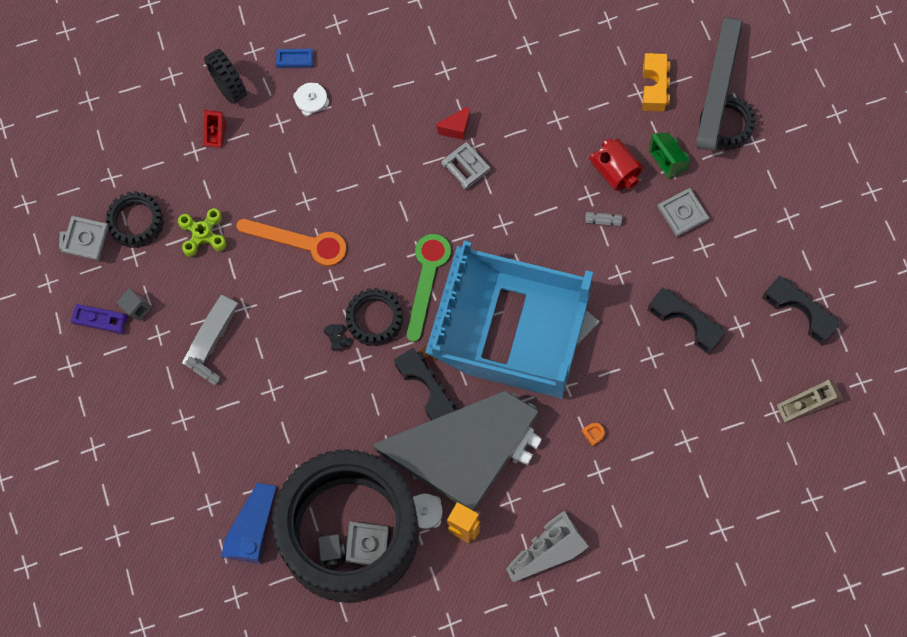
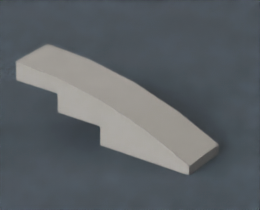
(212, 329)

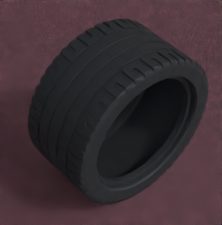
(333, 470)

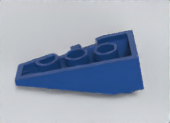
(249, 531)

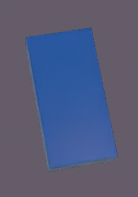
(294, 58)

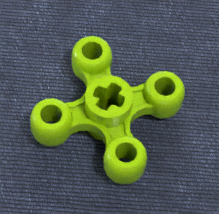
(197, 228)

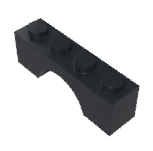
(784, 294)
(667, 305)
(412, 368)

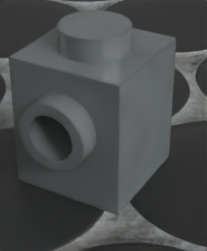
(134, 304)
(331, 550)

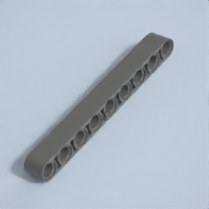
(719, 84)

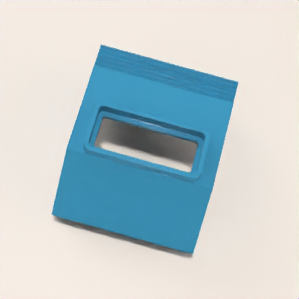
(546, 327)

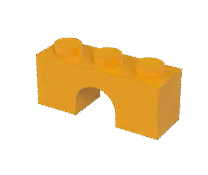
(656, 68)
(464, 523)

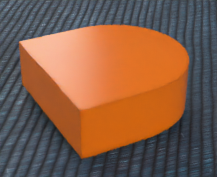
(593, 433)

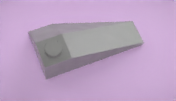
(554, 546)

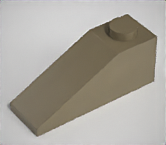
(810, 401)

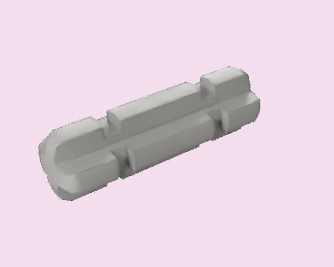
(603, 218)
(202, 370)

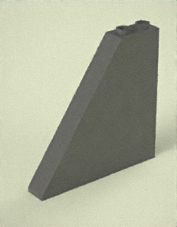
(463, 449)

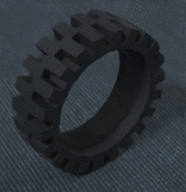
(225, 76)
(748, 115)
(121, 204)
(371, 295)

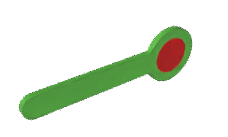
(432, 253)

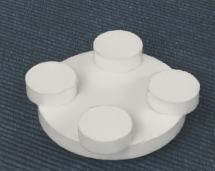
(311, 98)
(428, 510)

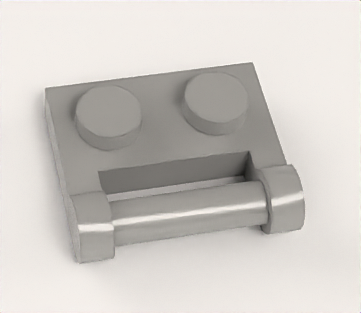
(470, 162)

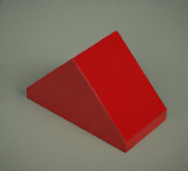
(455, 125)
(213, 128)

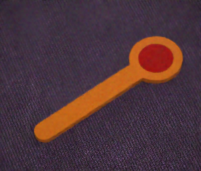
(325, 248)

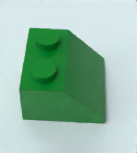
(668, 154)

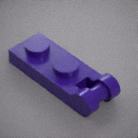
(99, 319)

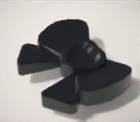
(333, 332)

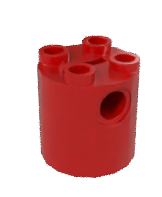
(617, 165)

